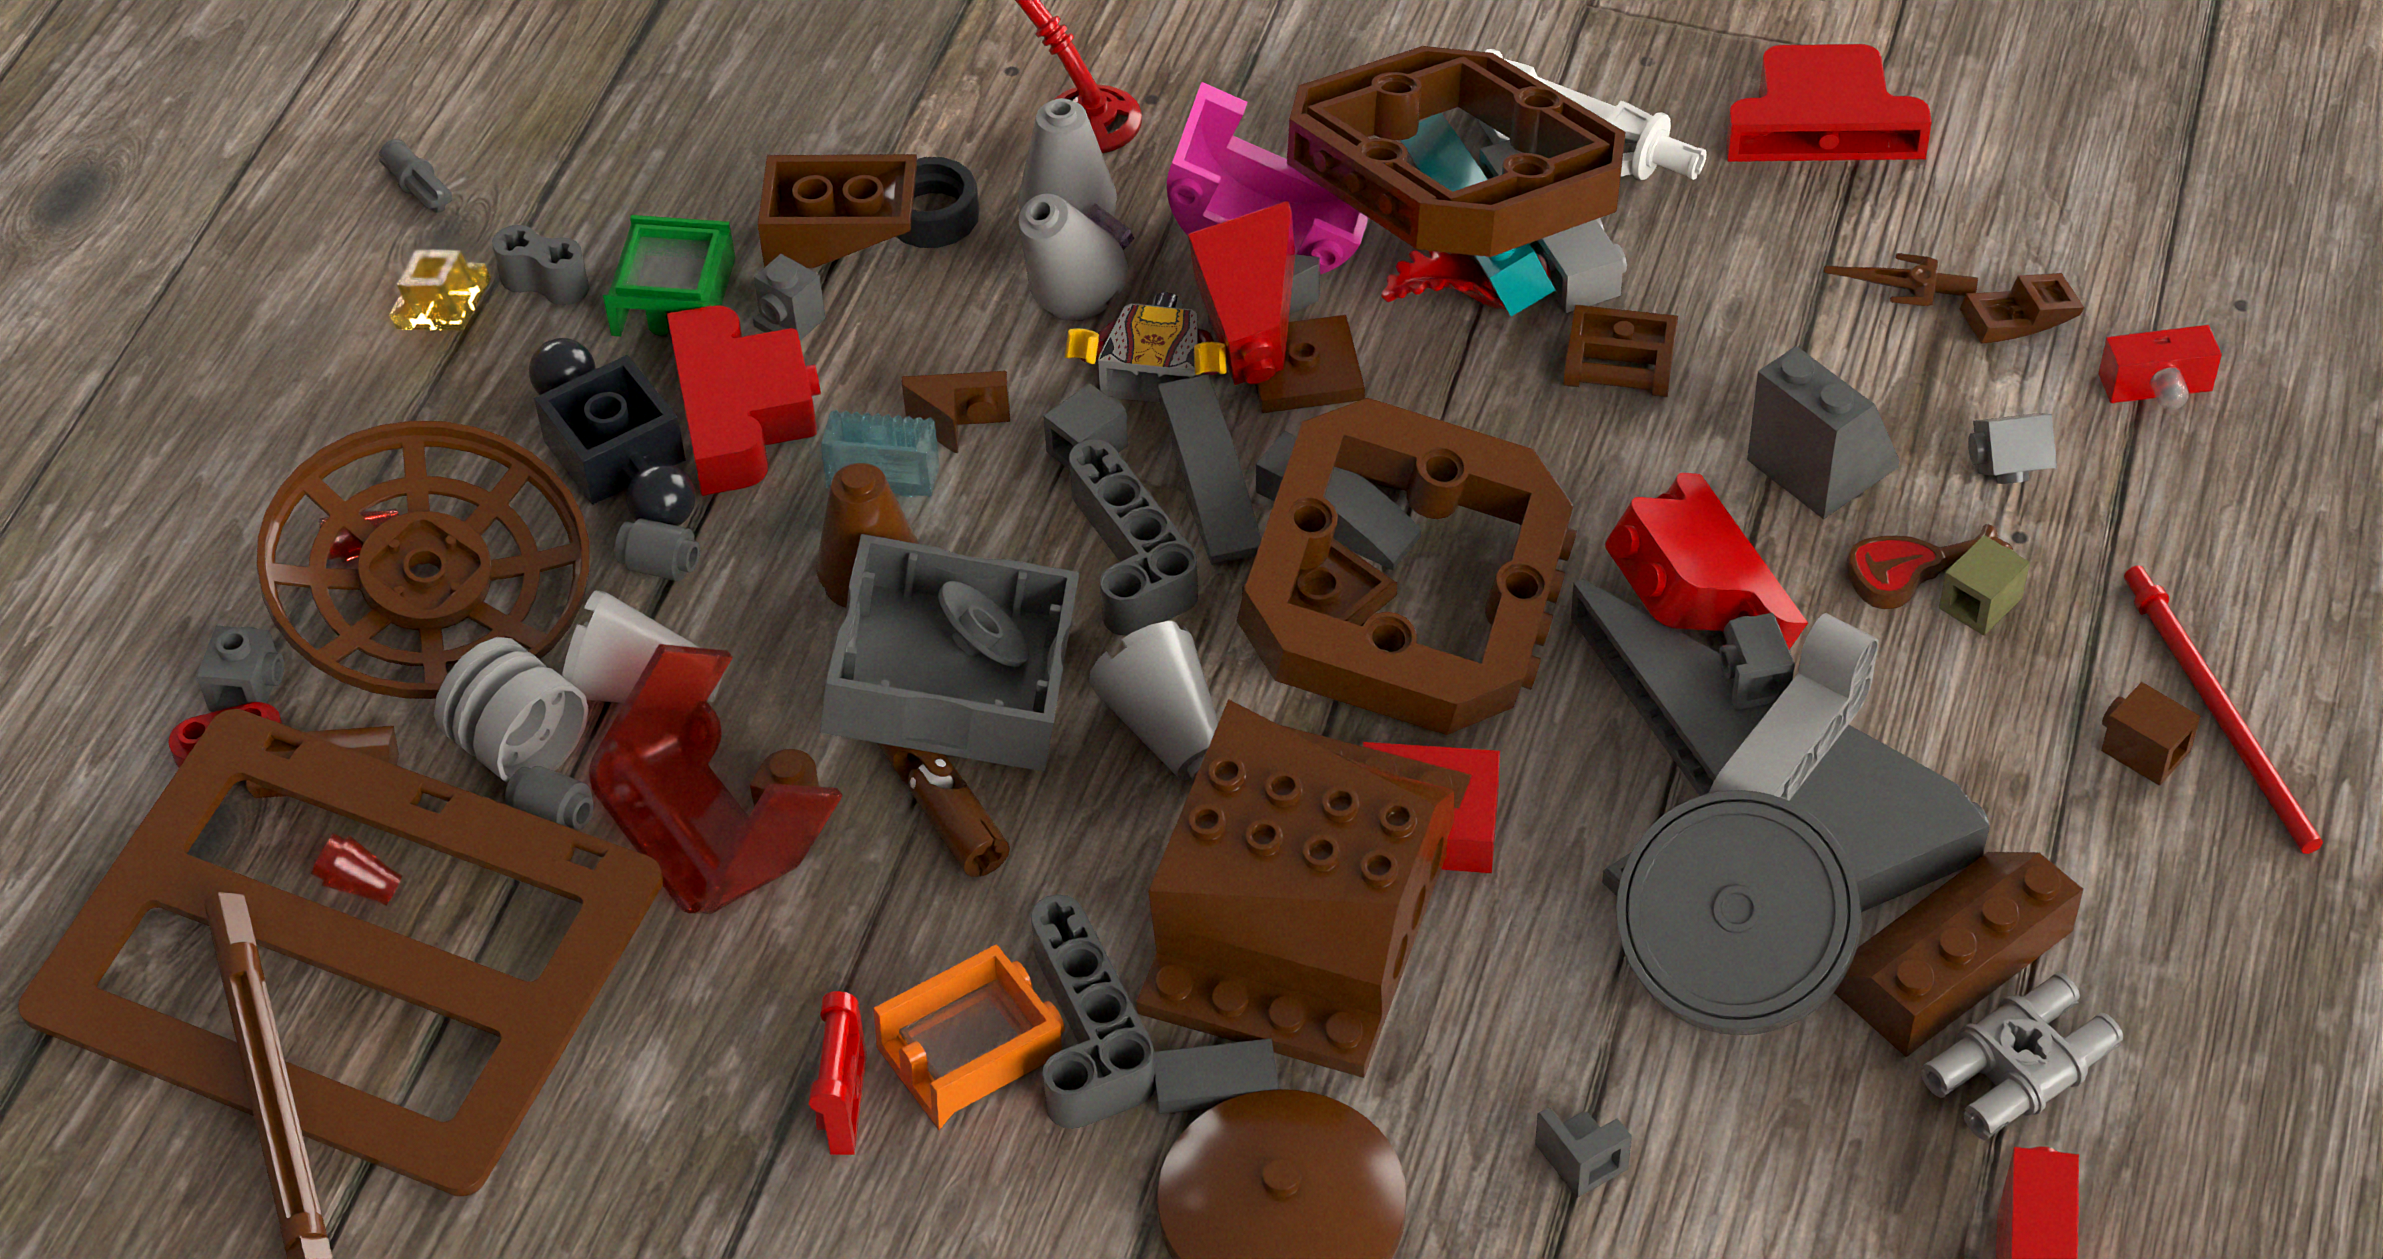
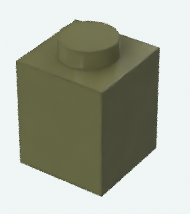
(1984, 585)

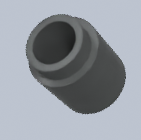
(657, 549)
(550, 796)

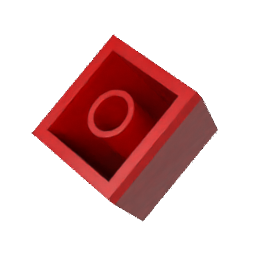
(1247, 288)

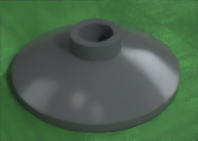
(982, 625)

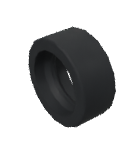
(949, 224)

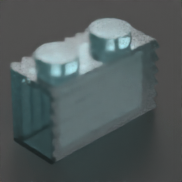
(897, 446)

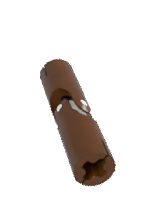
(951, 808)

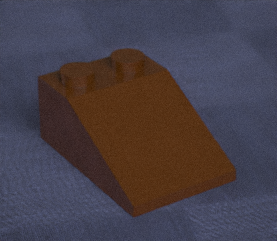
(833, 204)

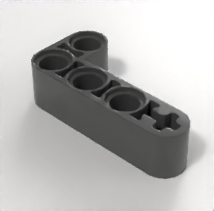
(1156, 562)
(1085, 1001)

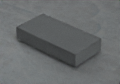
(1212, 1074)

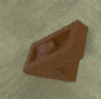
(957, 401)

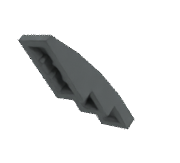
(1210, 469)

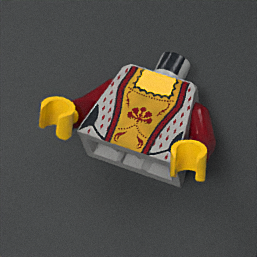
(1148, 349)

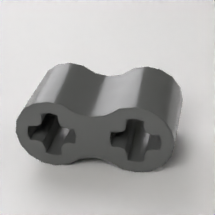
(540, 264)

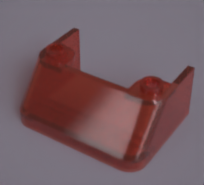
(674, 806)

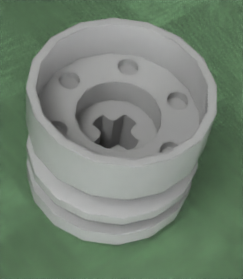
(510, 709)

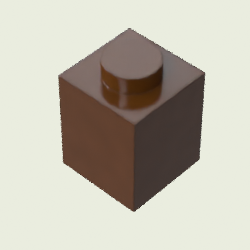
(2149, 732)

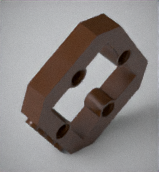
(1557, 182)
(1441, 470)

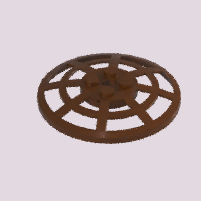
(421, 539)

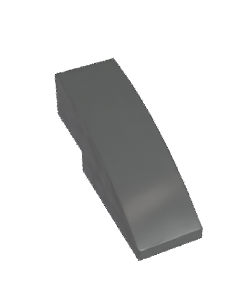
(1366, 517)

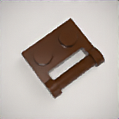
(1625, 338)

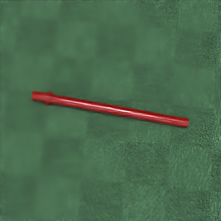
(2153, 601)

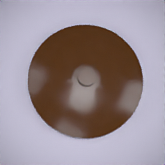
(1282, 1182)

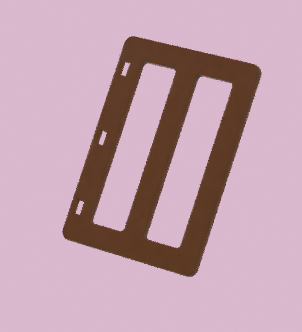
(528, 1016)

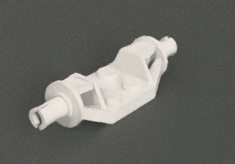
(1647, 131)

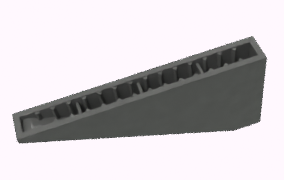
(1882, 807)

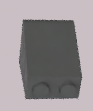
(1817, 434)

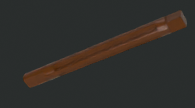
(267, 1078)

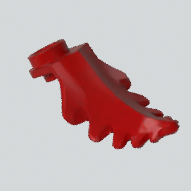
(1441, 272)

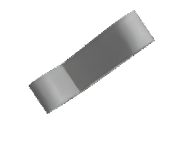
(1808, 715)

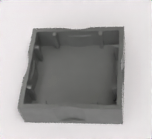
(909, 683)

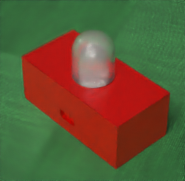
(2160, 365)

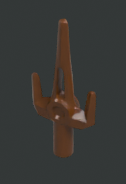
(1920, 281)

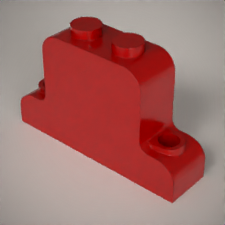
(1826, 107)
(1696, 562)

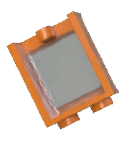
(967, 1032)

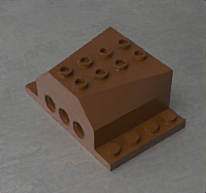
(1295, 889)

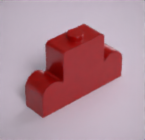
(739, 394)

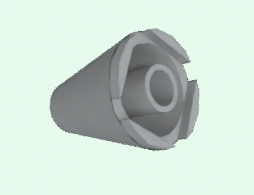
(1066, 160)
(1069, 259)
(614, 649)
(1160, 694)

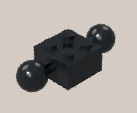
(611, 431)

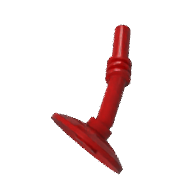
(1091, 95)

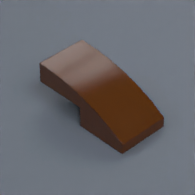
(2030, 307)

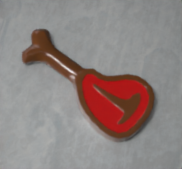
(1892, 567)

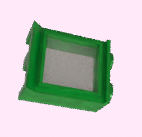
(669, 269)

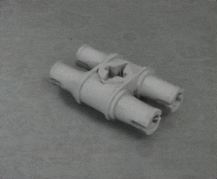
(2021, 1055)

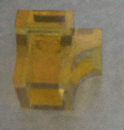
(438, 291)

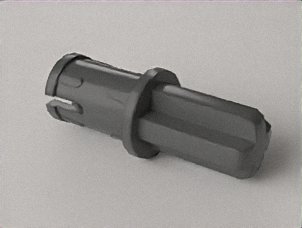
(415, 175)

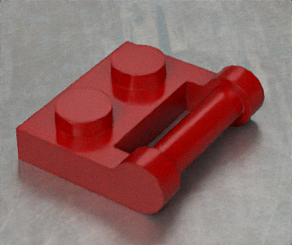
(841, 1072)

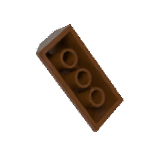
(1959, 945)

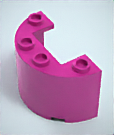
(1226, 177)

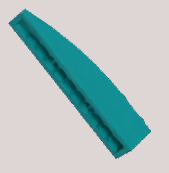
(1441, 154)

